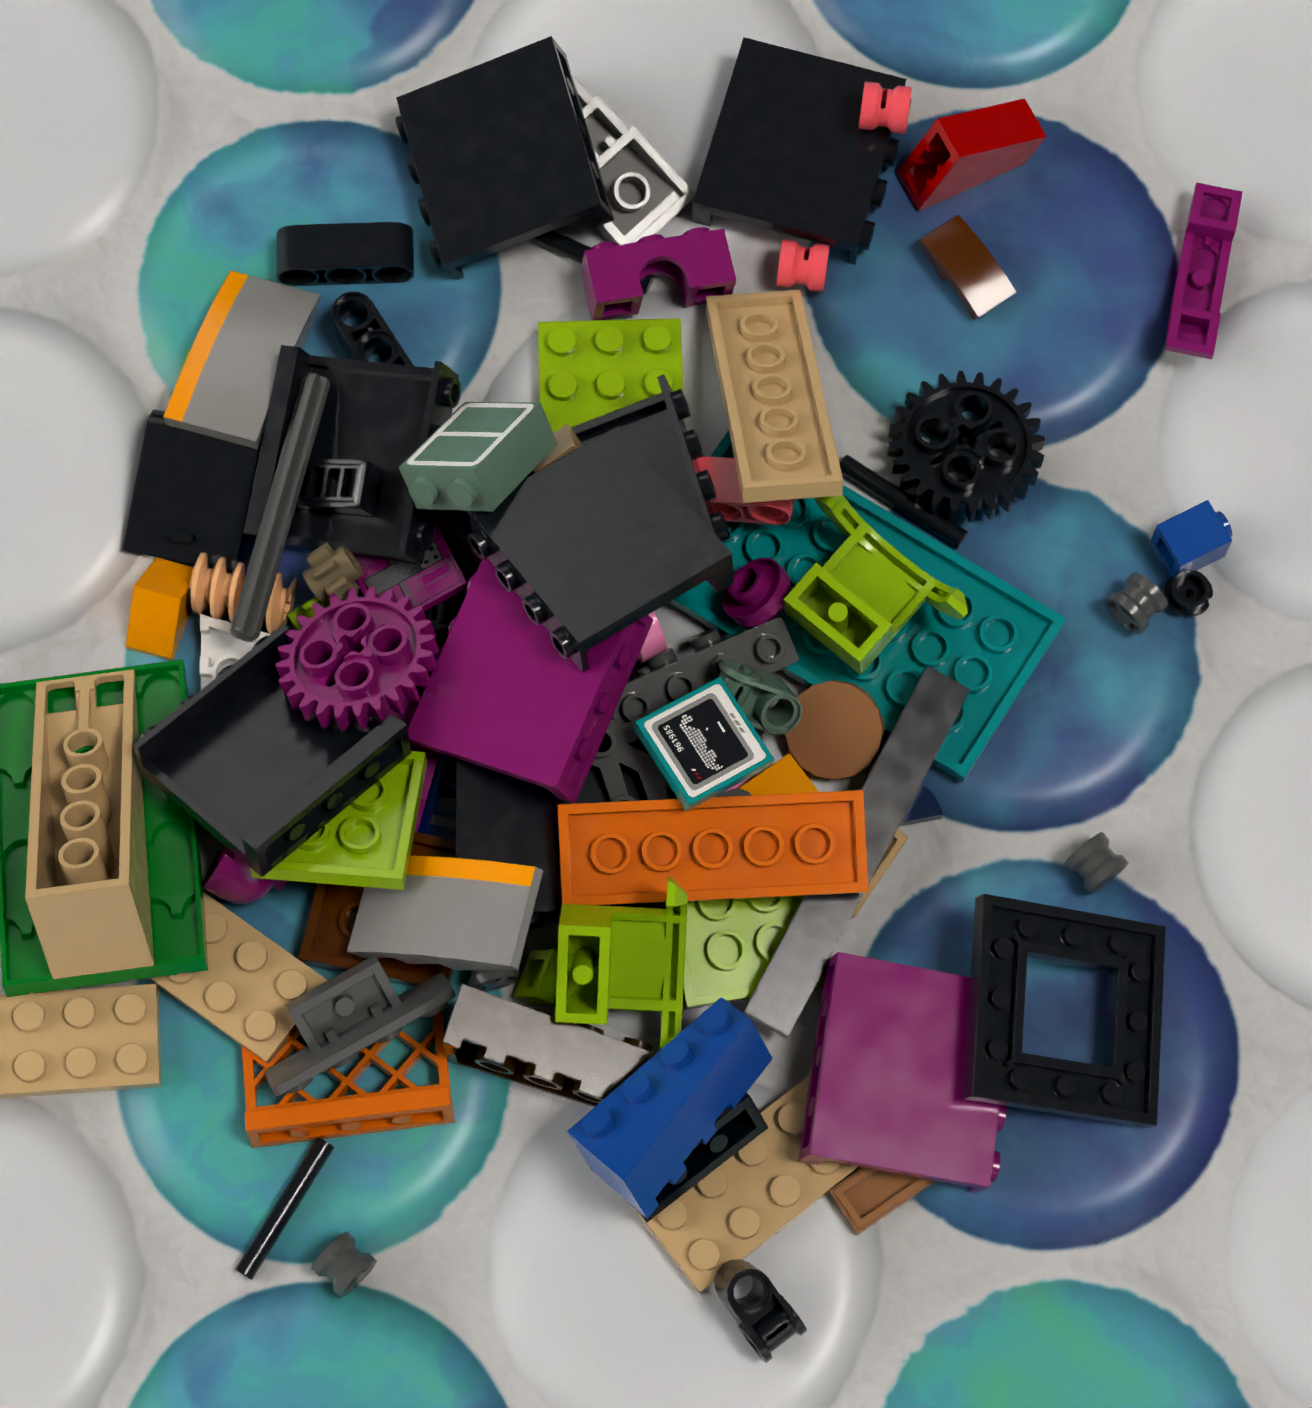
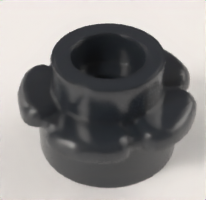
(1192, 581)

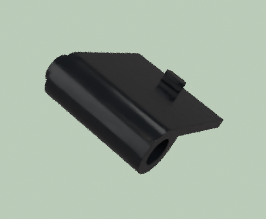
(189, 488)

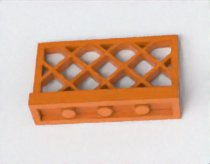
(356, 1113)

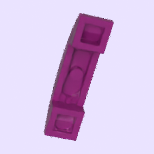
(1202, 271)

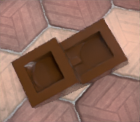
(967, 265)

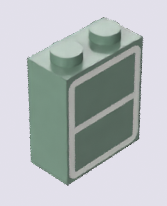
(478, 456)

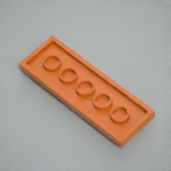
(714, 850)

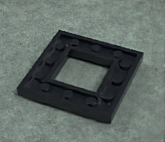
(997, 1069)

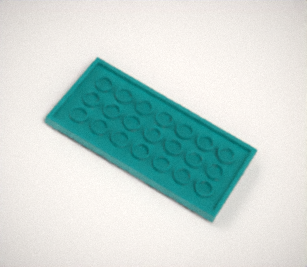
(986, 651)

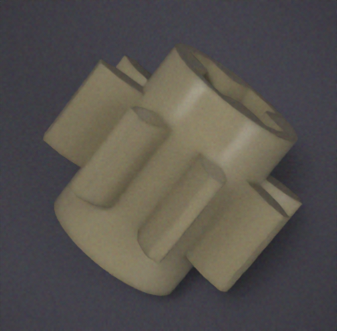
(332, 572)

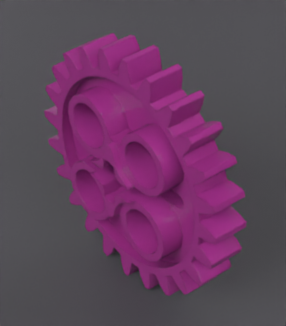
(357, 658)

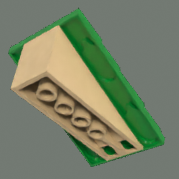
(90, 850)

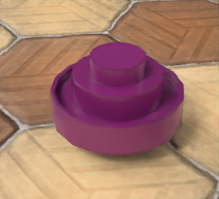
(756, 592)

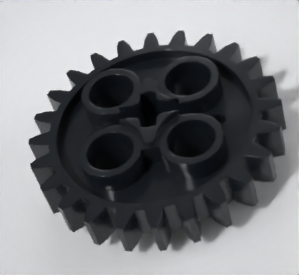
(939, 414)

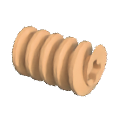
(222, 591)

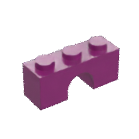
(694, 261)

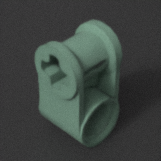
(756, 691)

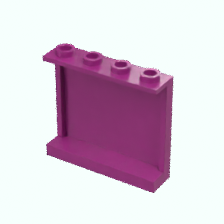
(511, 697)
(894, 1074)

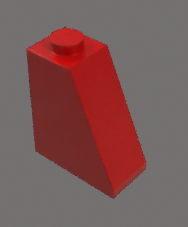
(970, 150)

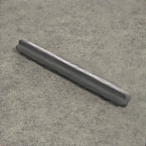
(280, 508)

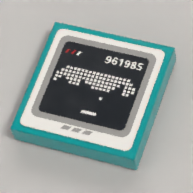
(703, 743)

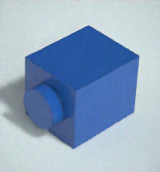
(1192, 539)

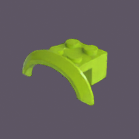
(864, 591)
(622, 961)

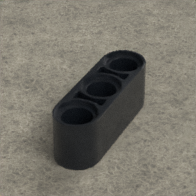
(345, 253)

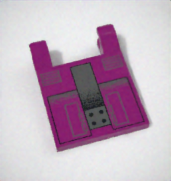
(424, 583)

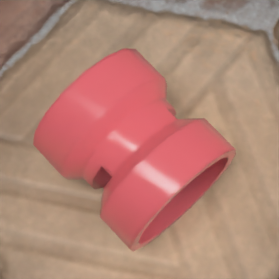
(896, 108)
(802, 265)

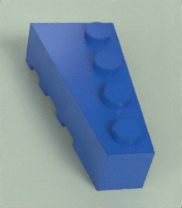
(671, 1104)

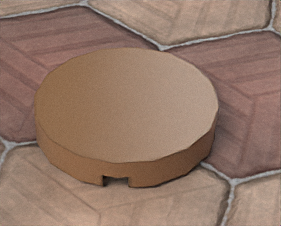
(837, 730)

